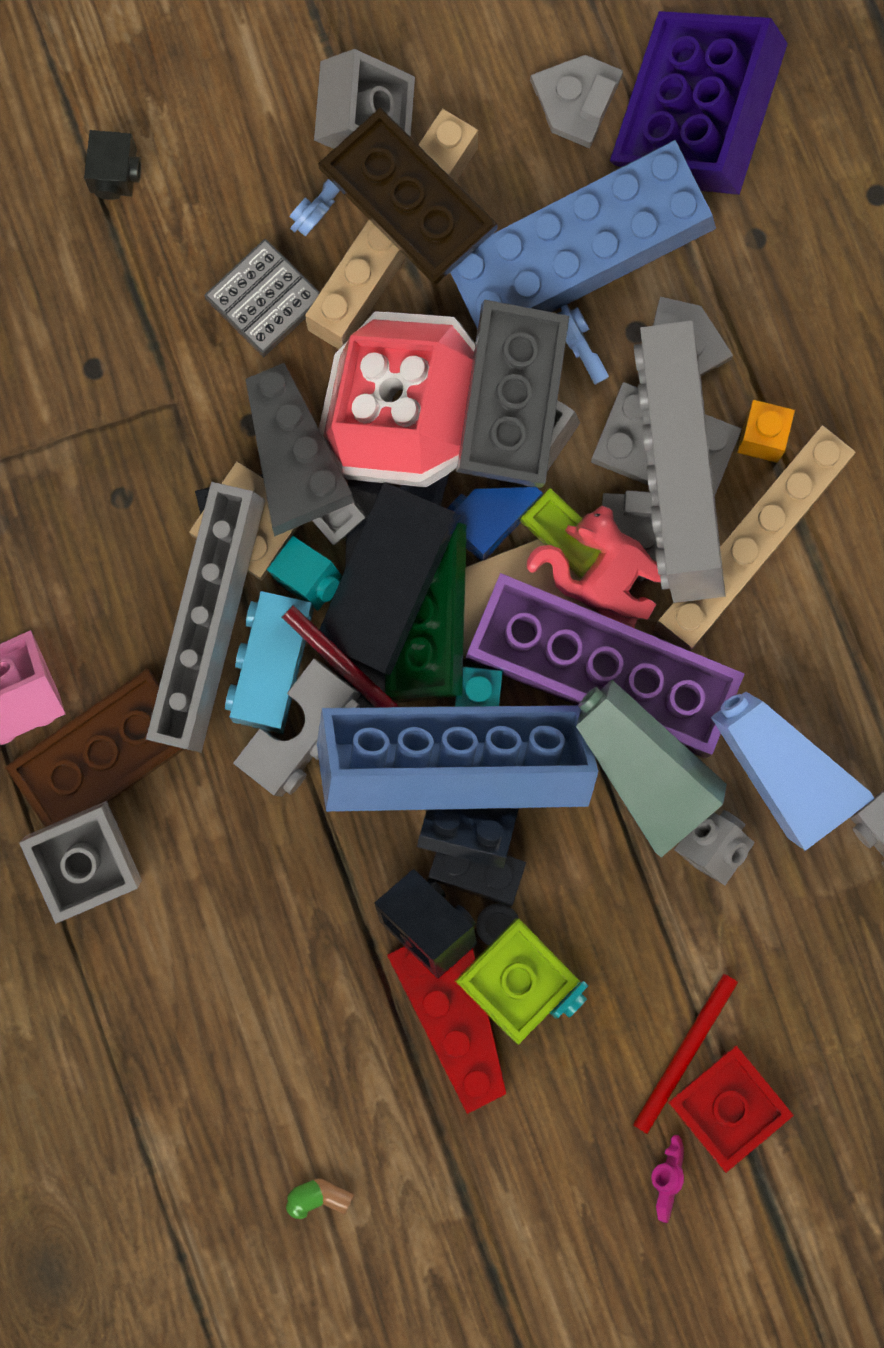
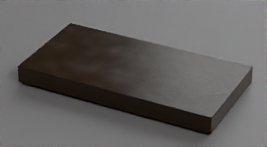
(407, 196)

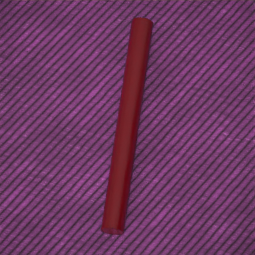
(337, 659)

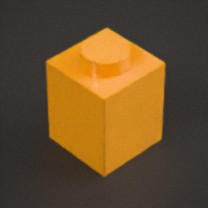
(765, 431)

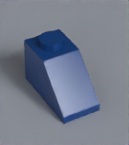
(492, 515)

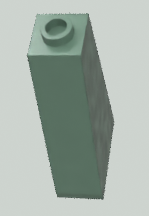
(649, 767)

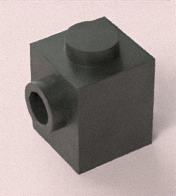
(111, 164)

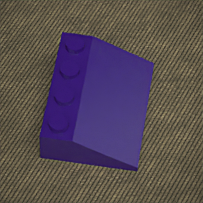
(705, 88)

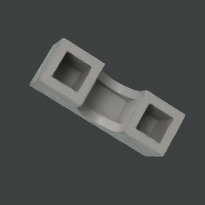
(280, 763)

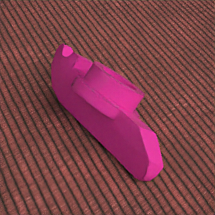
(669, 1178)

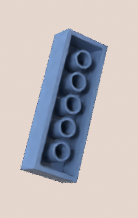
(588, 236)
(454, 758)

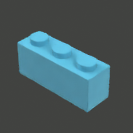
(267, 664)

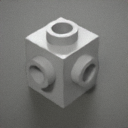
(716, 846)

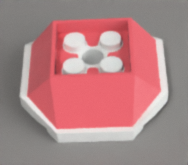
(420, 432)

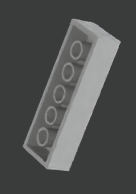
(679, 463)

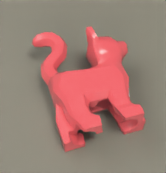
(611, 576)

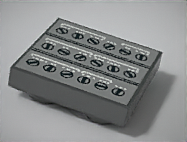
(263, 297)

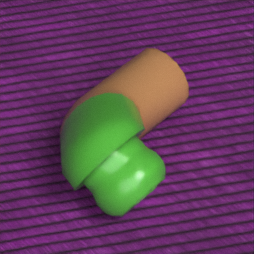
(315, 1194)

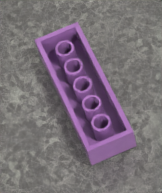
(576, 649)

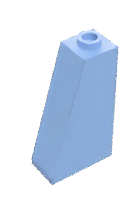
(791, 774)

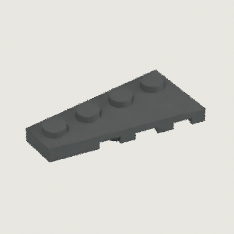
(294, 458)

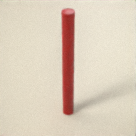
(685, 1053)

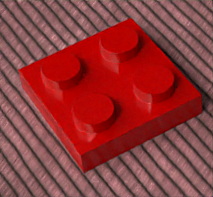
(730, 1108)

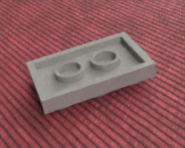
(623, 447)

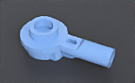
(309, 214)
(579, 345)

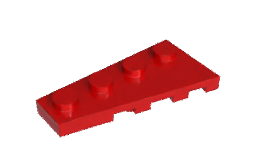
(455, 1028)

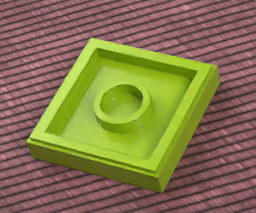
(517, 981)

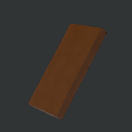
(93, 754)

